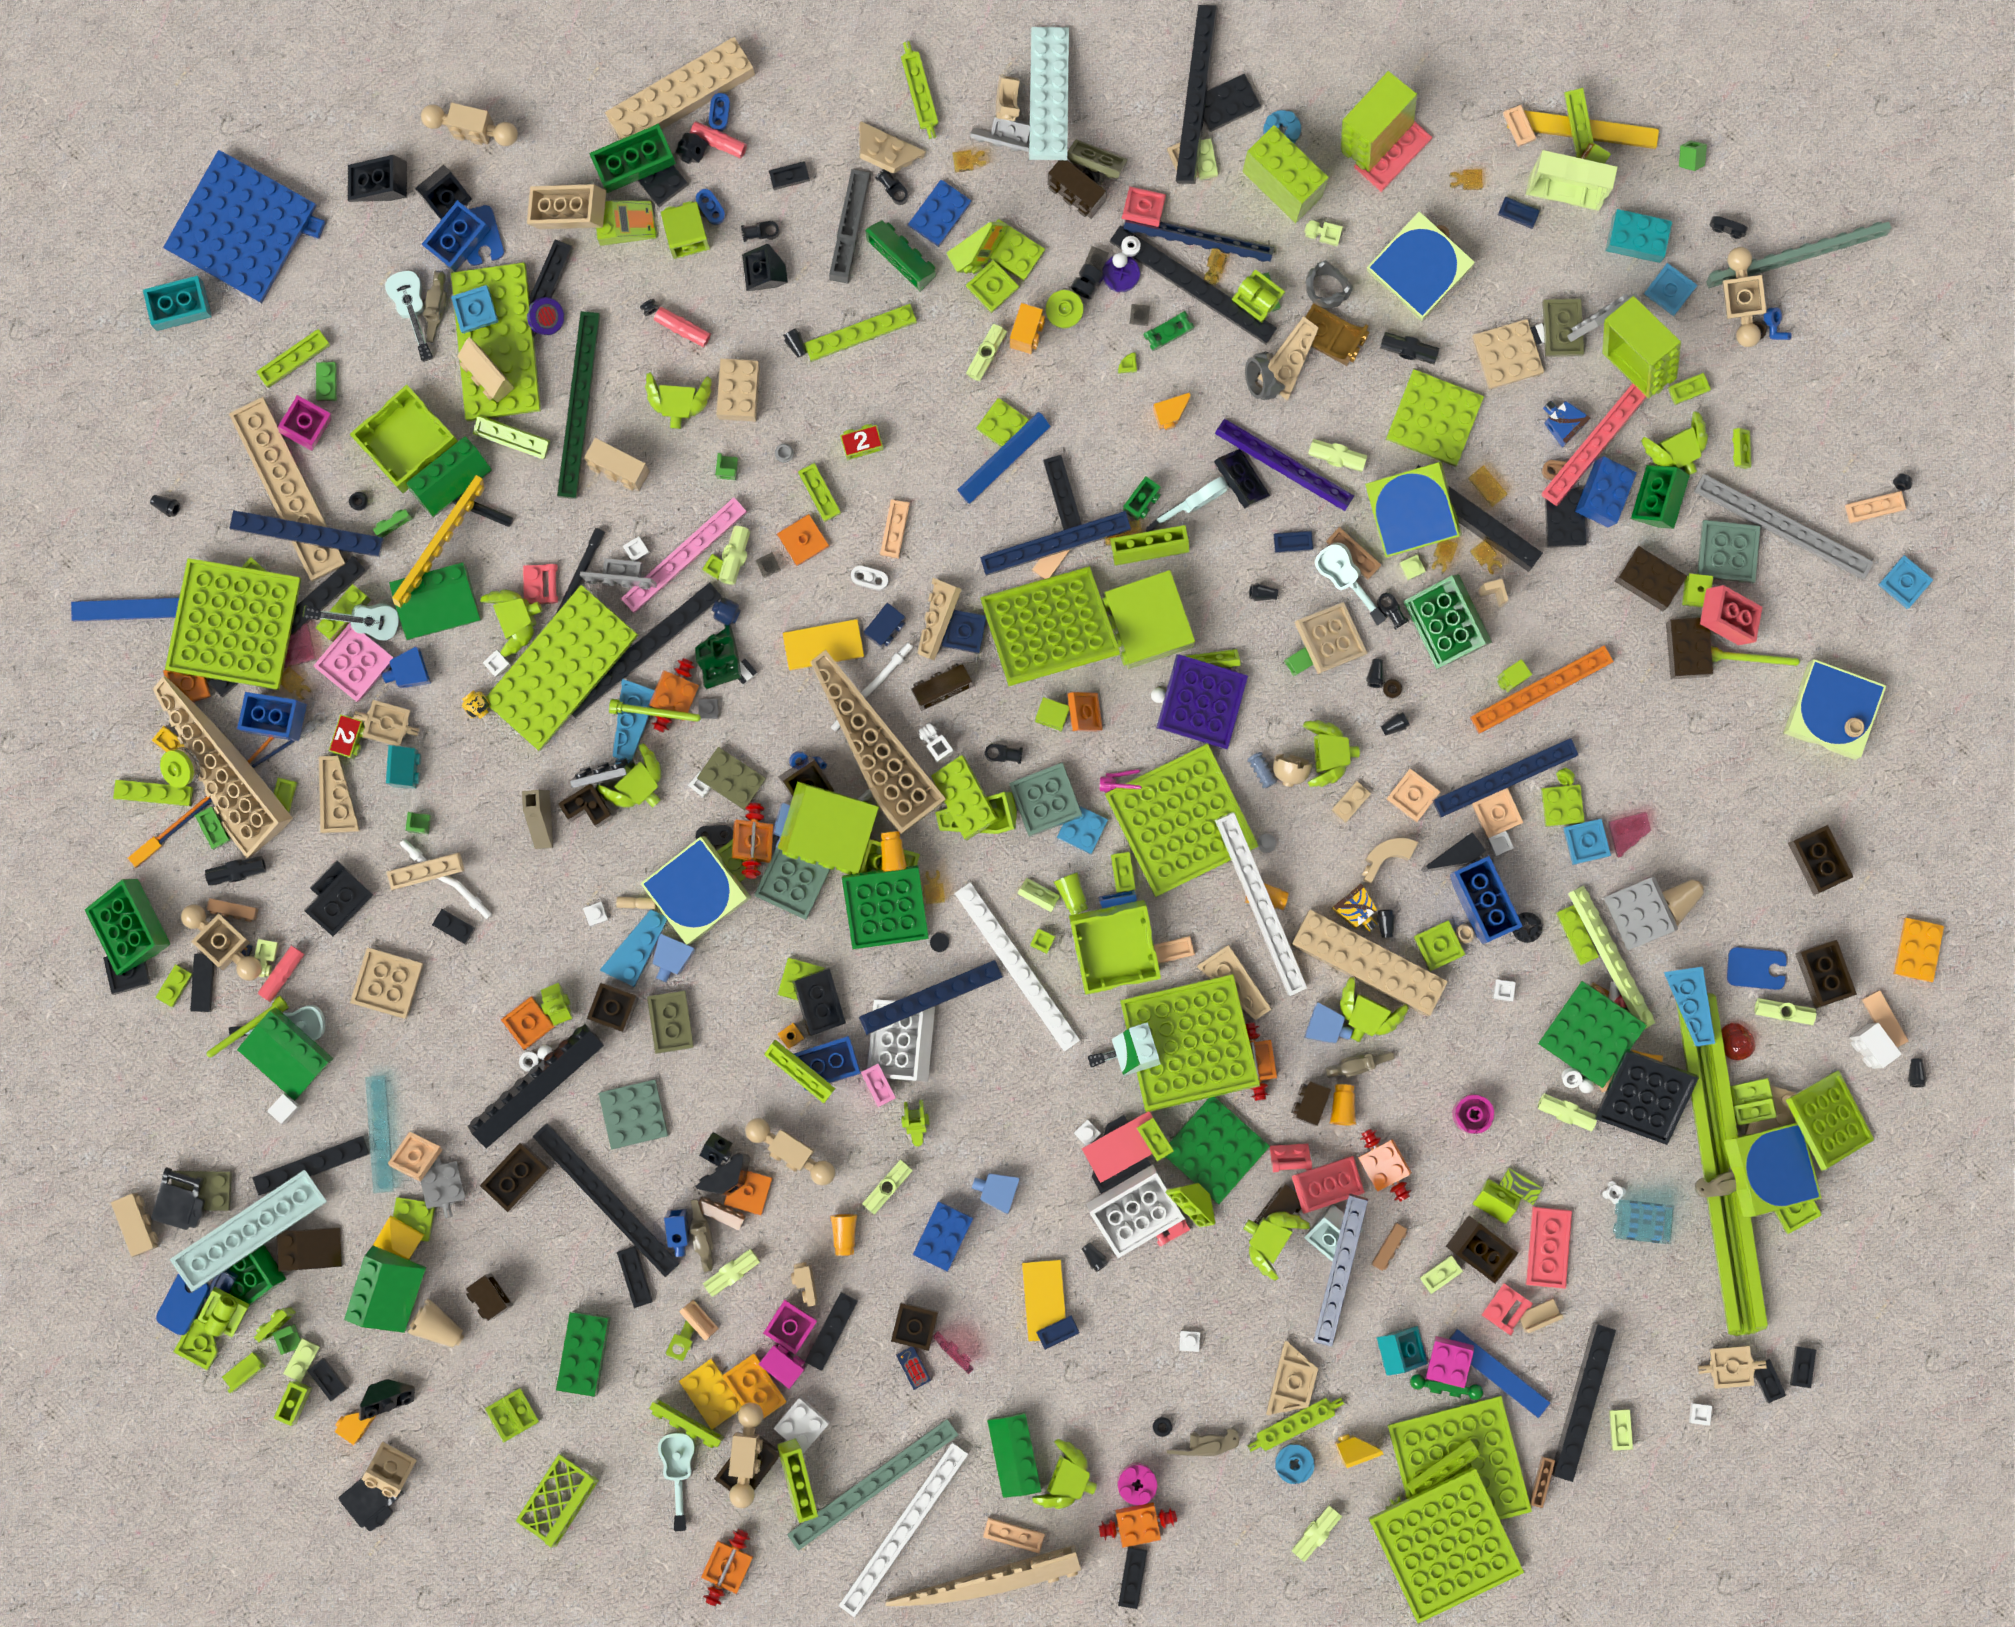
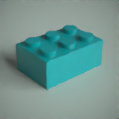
(1638, 236)
(177, 303)

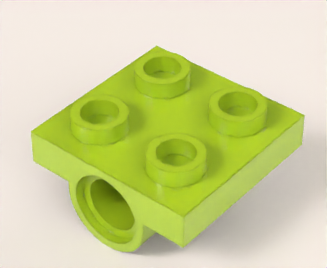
(1258, 295)
(222, 1313)

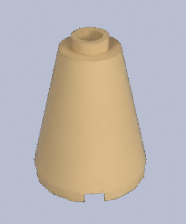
(1683, 898)
(435, 1326)

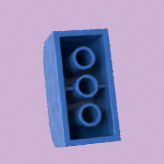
(1485, 900)

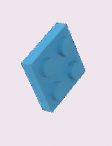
(1670, 289)
(474, 309)
(1905, 582)
(1084, 831)
(1586, 841)

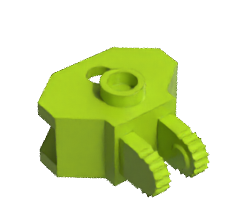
(556, 1004)
(915, 1122)

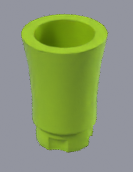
(1072, 893)

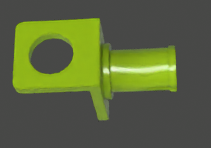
(682, 1340)

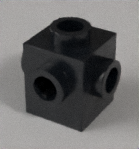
(691, 148)
(716, 1149)

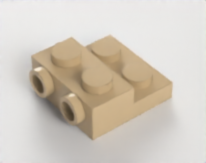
(802, 1278)
(388, 1470)

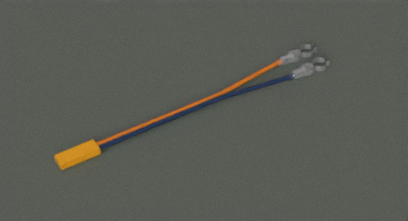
(154, 845)

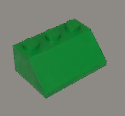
(1660, 496)

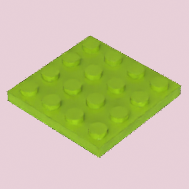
(1434, 418)
(1830, 1120)

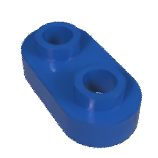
(719, 113)
(710, 207)

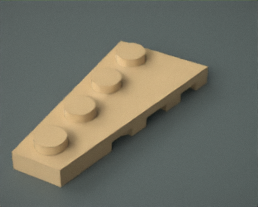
(1291, 355)
(937, 619)
(336, 806)
(1227, 963)

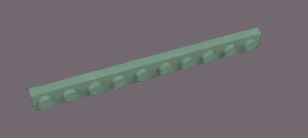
(1805, 252)
(873, 1484)

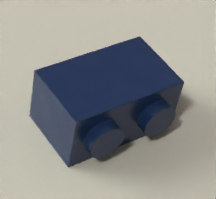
(885, 625)

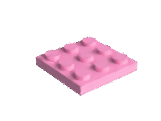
(353, 663)

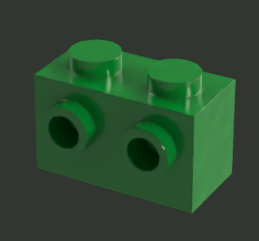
(1141, 499)

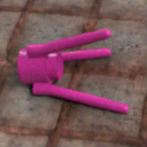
(1107, 782)

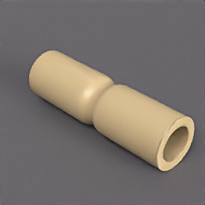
(632, 902)

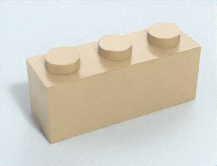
(135, 1224)

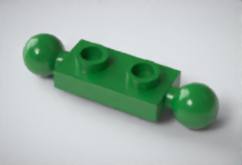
(1418, 1382)

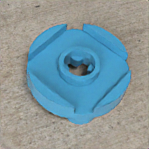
(1286, 119)
(1295, 1475)

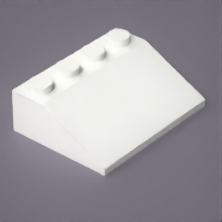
(903, 1047)
(1134, 1211)

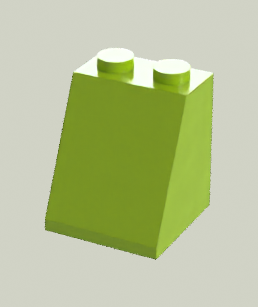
(684, 229)

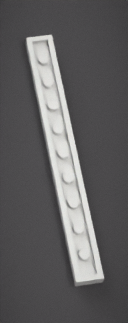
(1260, 903)
(1017, 967)
(903, 1529)

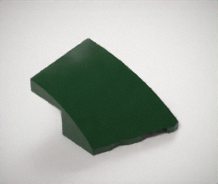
(718, 658)

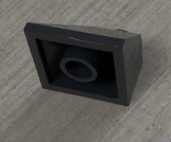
(763, 269)

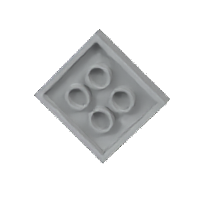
(1597, 318)
(1641, 913)

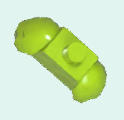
(677, 401)
(1680, 448)
(514, 617)
(1331, 752)
(637, 784)
(1368, 1015)
(1270, 1238)
(1068, 1479)

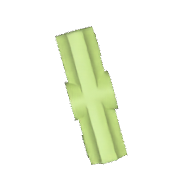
(992, 342)
(1337, 455)
(734, 555)
(1796, 1013)
(1567, 1112)
(878, 1196)
(731, 1272)
(1316, 1533)

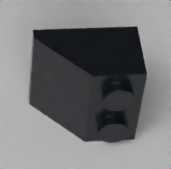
(442, 191)

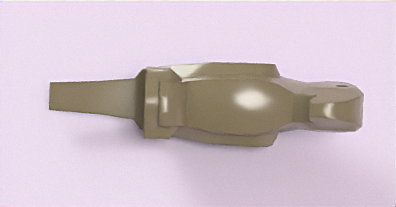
(435, 304)
(1357, 1065)
(1719, 1186)
(702, 1237)
(1209, 1444)

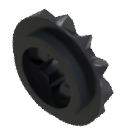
(1535, 932)

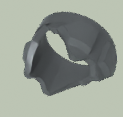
(1335, 300)
(1271, 385)

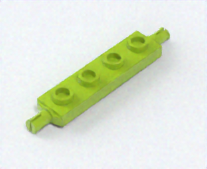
(919, 90)
(1295, 1424)

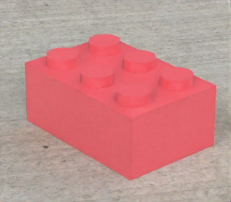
(1731, 615)

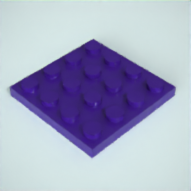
(1202, 701)

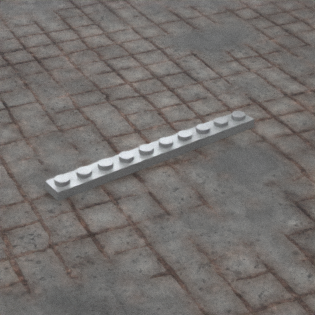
(1783, 526)

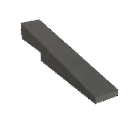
(849, 226)

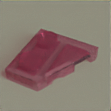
(300, 648)
(1628, 831)
(952, 1350)

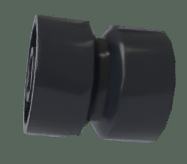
(1087, 282)

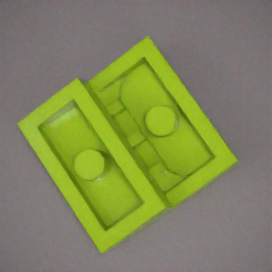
(1753, 1101)
(511, 1415)

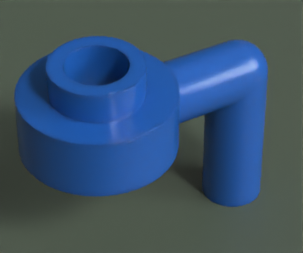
(1773, 319)
(822, 764)

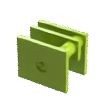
(1695, 589)
(1052, 714)

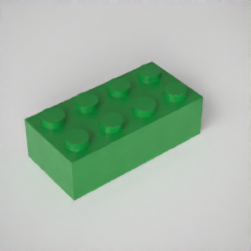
(632, 158)
(583, 1353)

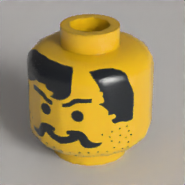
(475, 704)

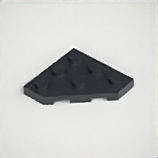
(1125, 1174)

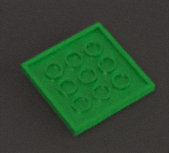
(885, 907)
(1592, 1034)
(1216, 1149)

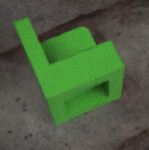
(1692, 155)
(726, 467)
(1298, 662)
(418, 823)
(287, 1339)

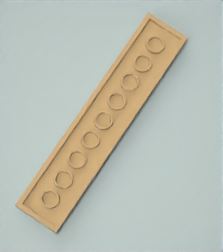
(283, 482)

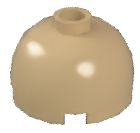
(1291, 769)

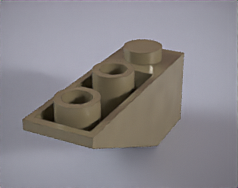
(538, 817)

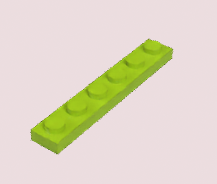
(860, 332)

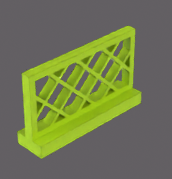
(571, 1509)

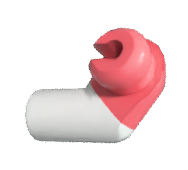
(1615, 996)

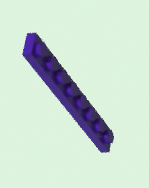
(1284, 464)

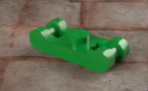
(1169, 331)

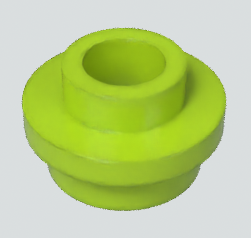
(1565, 776)

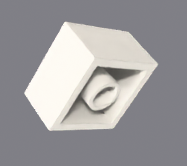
(1875, 1046)
(802, 1423)

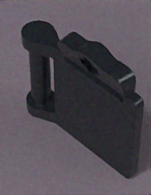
(178, 1205)
(367, 1505)

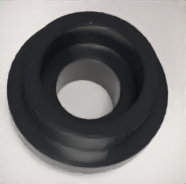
(1902, 482)
(358, 495)
(1162, 1433)

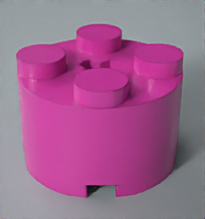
(1484, 1114)
(1143, 1493)

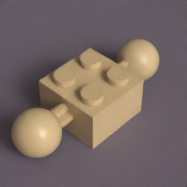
(469, 124)
(1744, 297)
(221, 942)
(790, 1150)
(744, 1455)

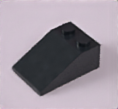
(377, 179)
(1462, 853)

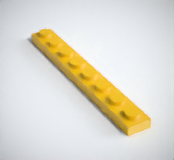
(435, 548)

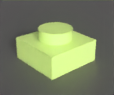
(1412, 567)

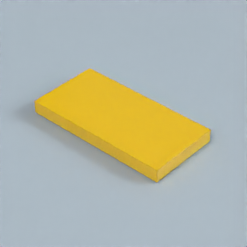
(839, 639)
(1043, 1295)

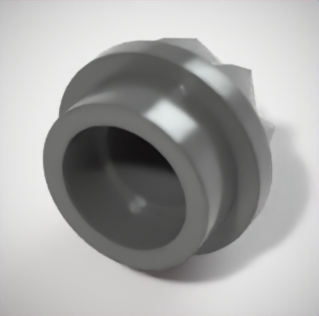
(1095, 176)

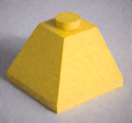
(398, 1238)
(1355, 1450)

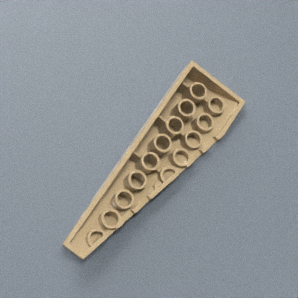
(890, 771)
(240, 796)
(997, 1580)

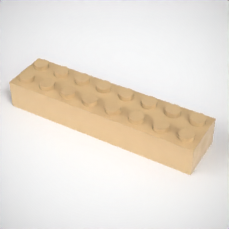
(682, 90)
(1369, 963)

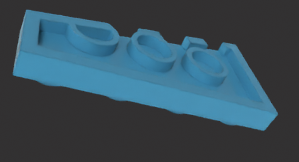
(631, 725)
(632, 955)
(1692, 999)

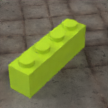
(1149, 545)
(797, 1480)

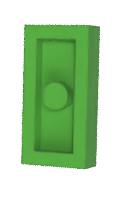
(326, 381)
(386, 527)
(212, 828)

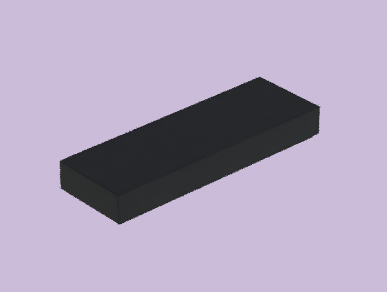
(202, 984)
(634, 1277)
(1132, 1577)

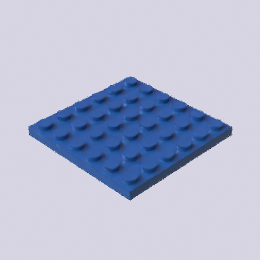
(240, 226)

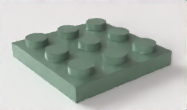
(1728, 551)
(1045, 799)
(791, 884)
(633, 1114)

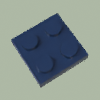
(964, 632)

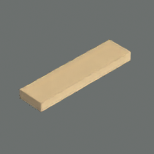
(425, 871)

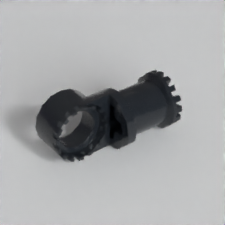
(892, 186)
(759, 231)
(1392, 611)
(1005, 753)

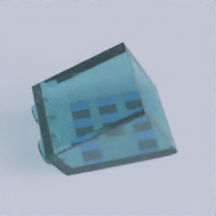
(1643, 1221)

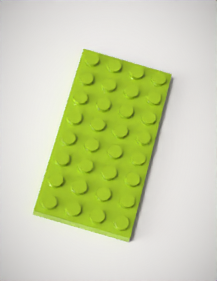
(505, 343)
(560, 667)

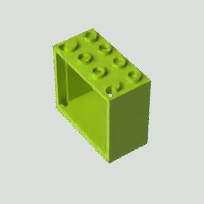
(1641, 347)

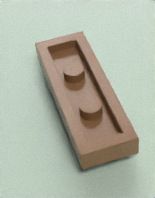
(1360, 557)

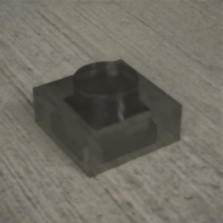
(1097, 258)
(1139, 314)
(768, 565)

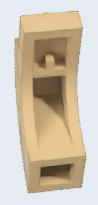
(1007, 98)
(1395, 847)

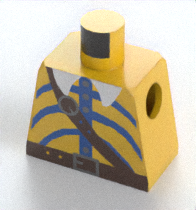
(1357, 908)

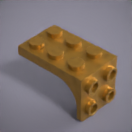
(1336, 336)

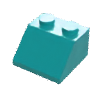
(402, 767)
(1402, 1351)

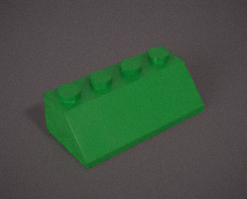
(900, 254)
(448, 476)
(1014, 1455)

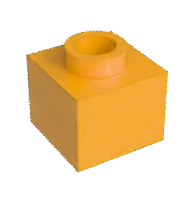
(798, 1037)

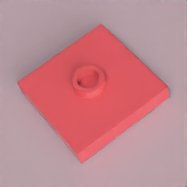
(1143, 206)

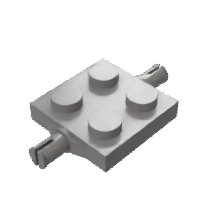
(442, 1186)

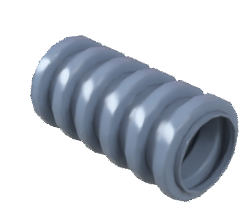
(1262, 770)

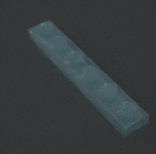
(379, 1134)

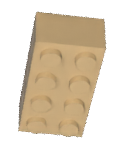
(566, 206)

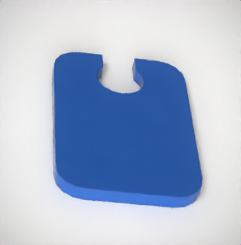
(491, 239)
(1751, 968)
(181, 1306)

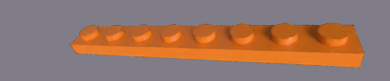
(1541, 689)

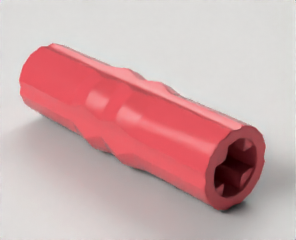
(719, 140)
(682, 327)
(281, 973)

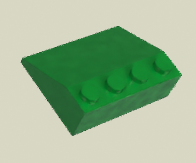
(439, 603)
(1447, 621)
(127, 925)
(284, 1053)
(256, 1276)
(385, 1291)

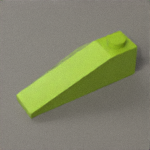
(1003, 806)

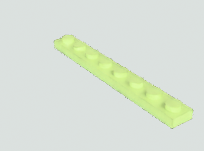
(1610, 955)

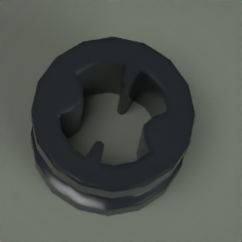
(649, 307)

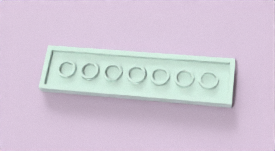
(1049, 93)
(248, 1231)

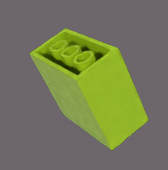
(1378, 121)
(1284, 174)
(1148, 620)
(827, 828)

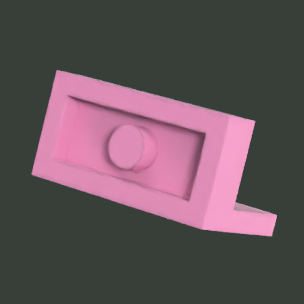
(878, 1085)

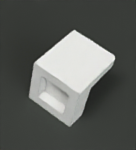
(284, 1109)

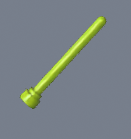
(1718, 654)
(617, 707)
(278, 1002)

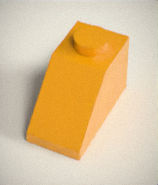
(1170, 411)
(352, 1428)

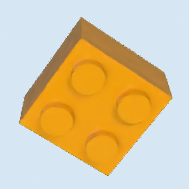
(1026, 328)

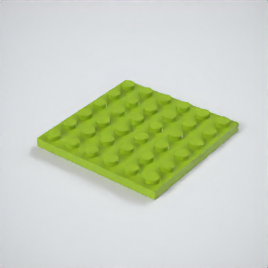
(233, 624)
(1049, 626)
(1174, 819)
(1197, 1041)
(1430, 1437)
(1446, 1545)

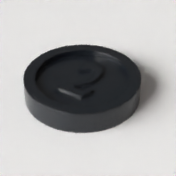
(939, 942)

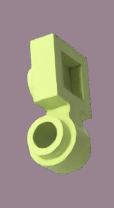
(1329, 233)
(266, 952)

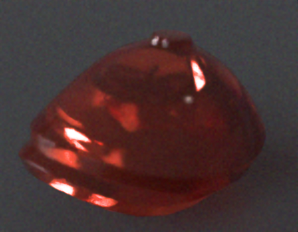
(1737, 1041)

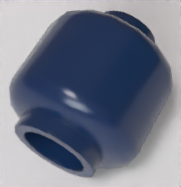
(726, 611)

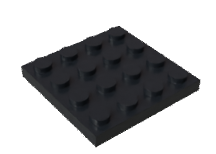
(1646, 1097)

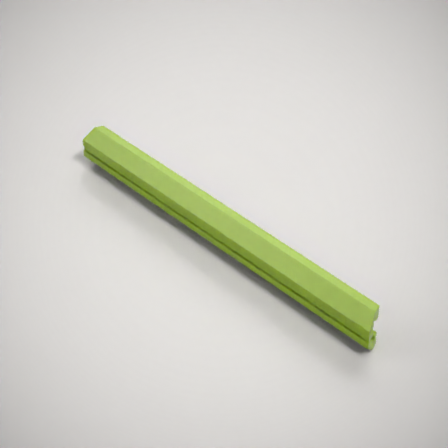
(1730, 1230)

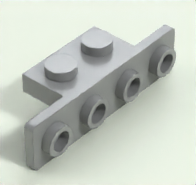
(1005, 133)
(620, 572)

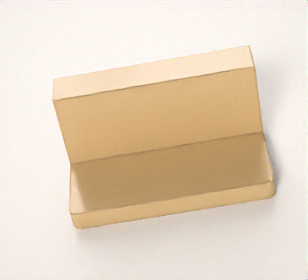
(1495, 587)
(1540, 1316)

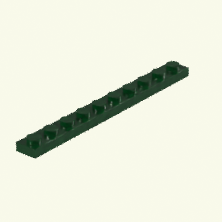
(578, 405)

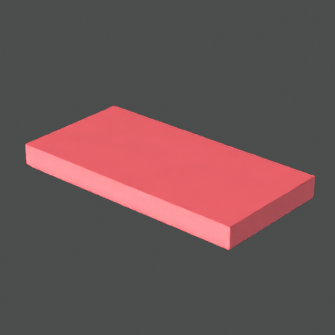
(1397, 157)
(1118, 1149)
(1327, 1184)
(1548, 1247)

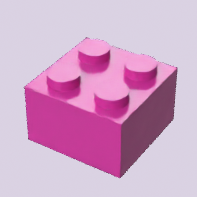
(304, 423)
(790, 1326)
(1449, 1362)
(783, 1365)

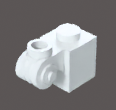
(937, 744)

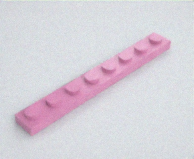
(686, 553)

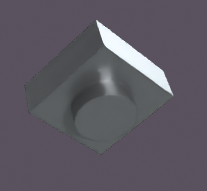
(708, 708)

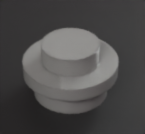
(784, 453)
(1266, 843)

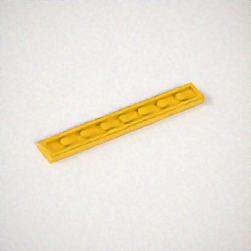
(1601, 130)

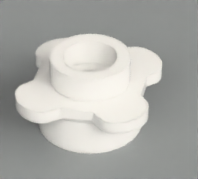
(1620, 1191)

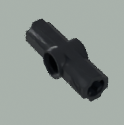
(1409, 348)
(235, 871)

